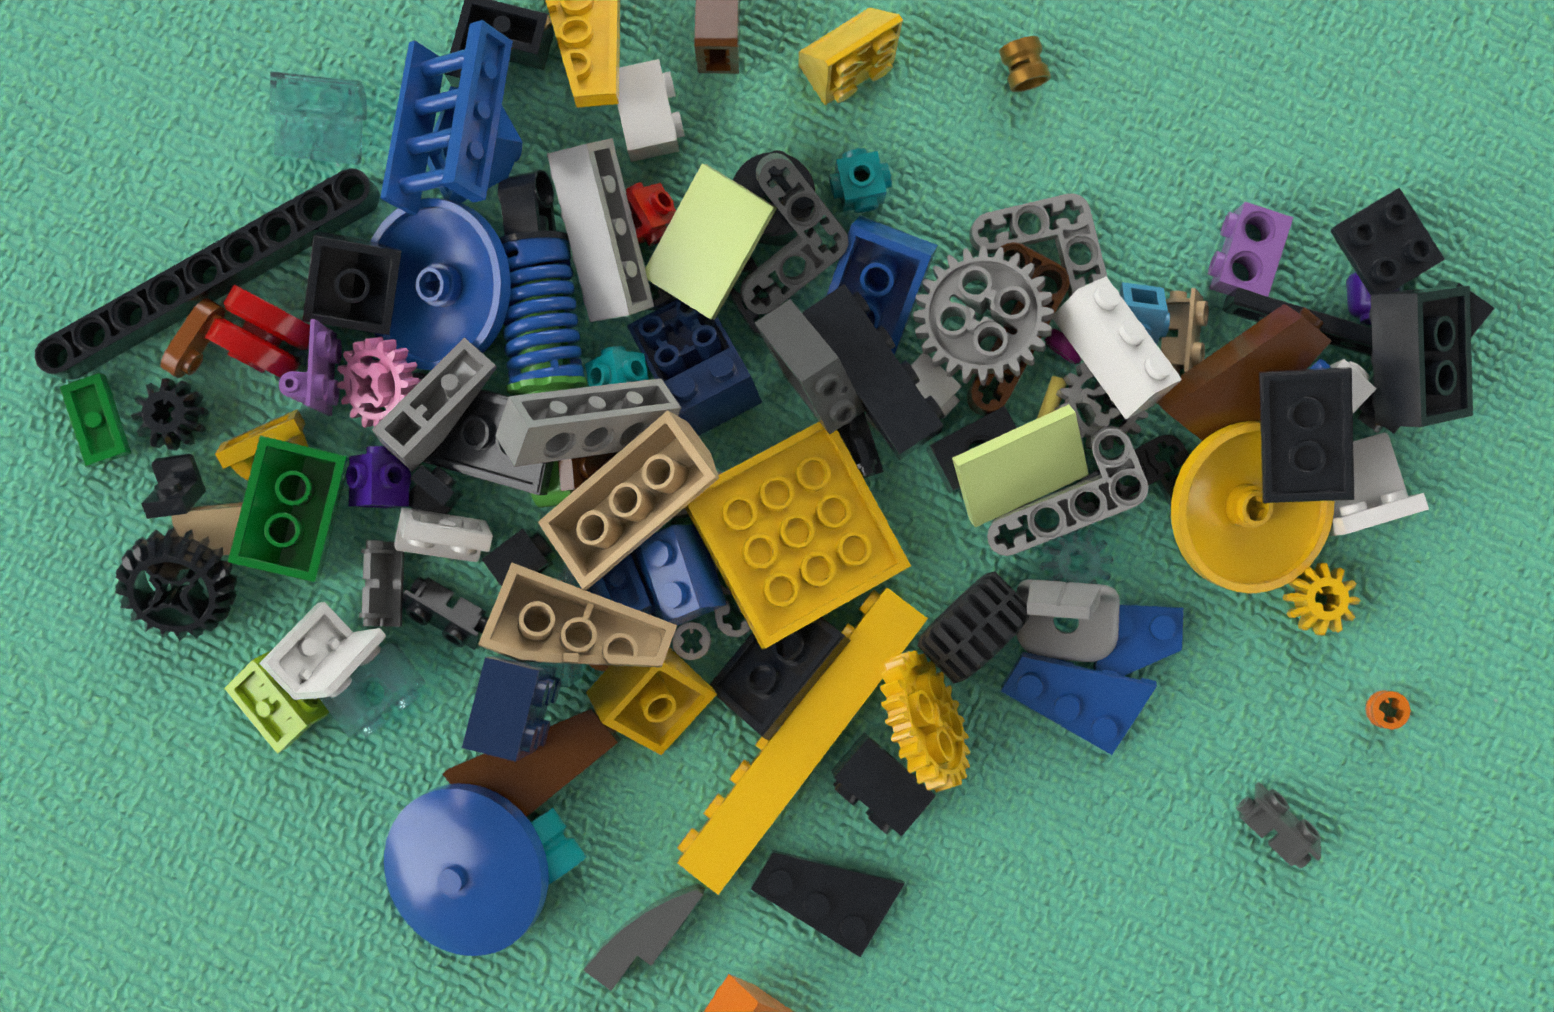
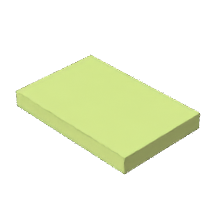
(709, 241)
(1021, 465)

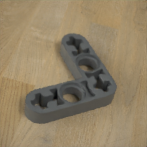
(804, 245)

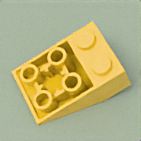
(851, 54)

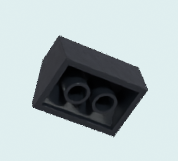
(1421, 356)

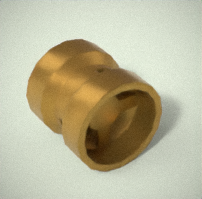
(1024, 63)

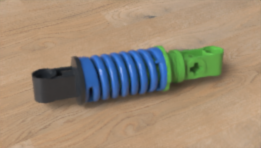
(539, 300)

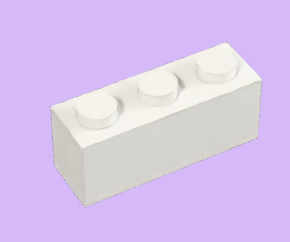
(1116, 347)

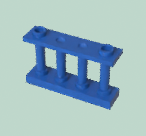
(473, 125)

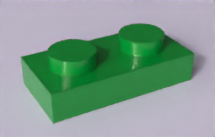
(95, 420)

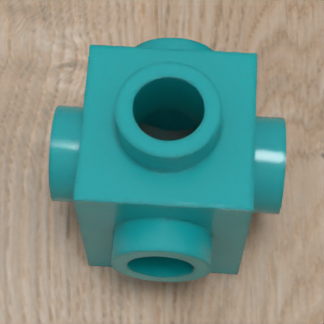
(855, 194)
(616, 367)

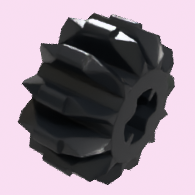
(156, 412)

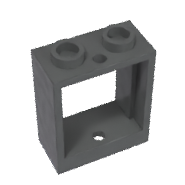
(810, 366)

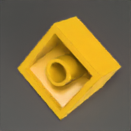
(651, 702)

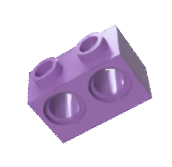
(1258, 257)

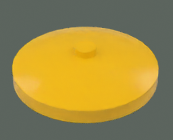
(1228, 528)

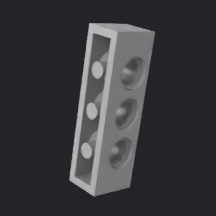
(580, 420)

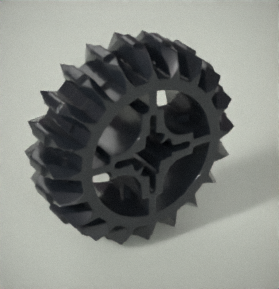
(174, 562)

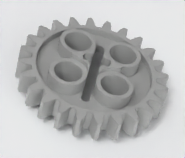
(1004, 283)

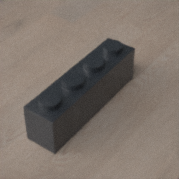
(877, 376)

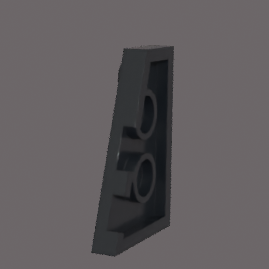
(829, 898)

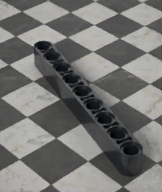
(188, 276)

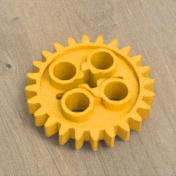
(925, 721)

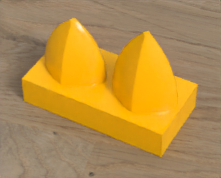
(240, 450)

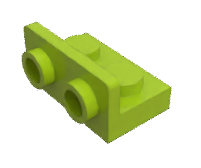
(271, 707)

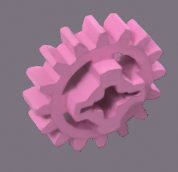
(375, 382)

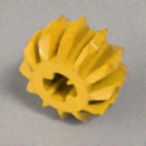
(1316, 614)

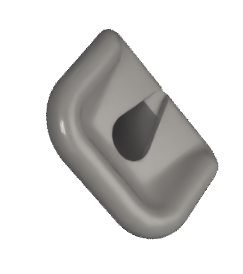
(1092, 604)

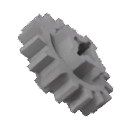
(1095, 420)

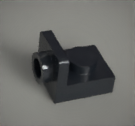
(177, 486)

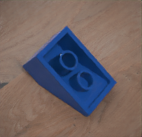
(886, 271)

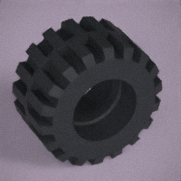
(974, 627)

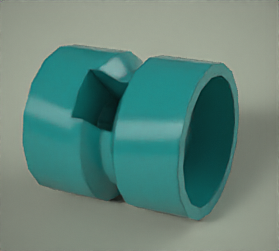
(561, 851)

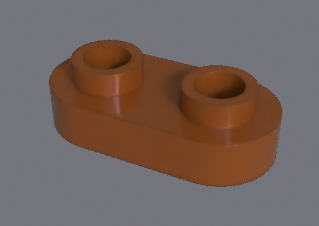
(185, 350)

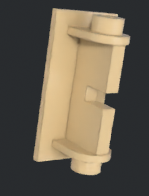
(1187, 317)

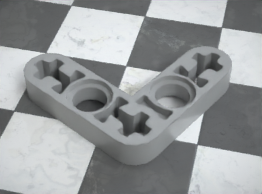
(1064, 233)

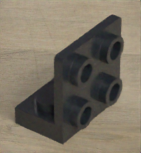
(1387, 243)

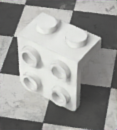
(320, 655)

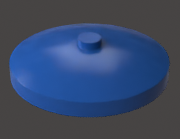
(448, 280)
(466, 869)

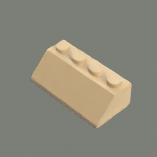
(629, 498)

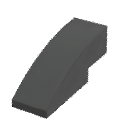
(642, 936)

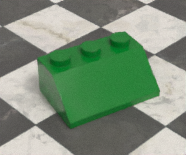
(289, 509)

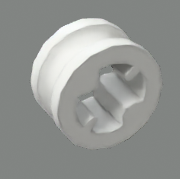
(678, 641)

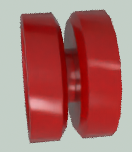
(261, 333)

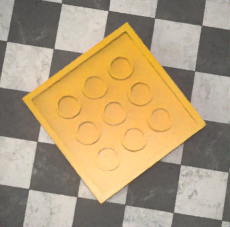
(796, 533)

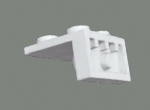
(1377, 489)

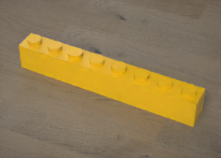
(799, 743)

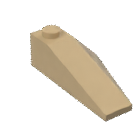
(561, 623)

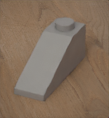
(434, 405)

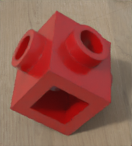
(650, 210)

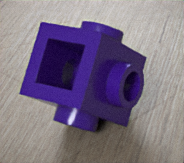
(377, 480)

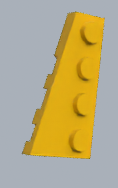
(589, 48)

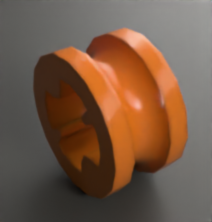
(1398, 702)

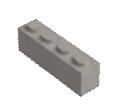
(600, 230)

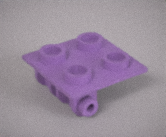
(317, 385)

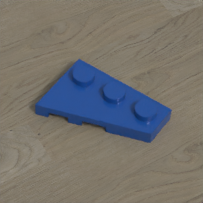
(1080, 699)

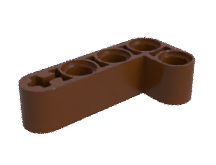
(1042, 267)

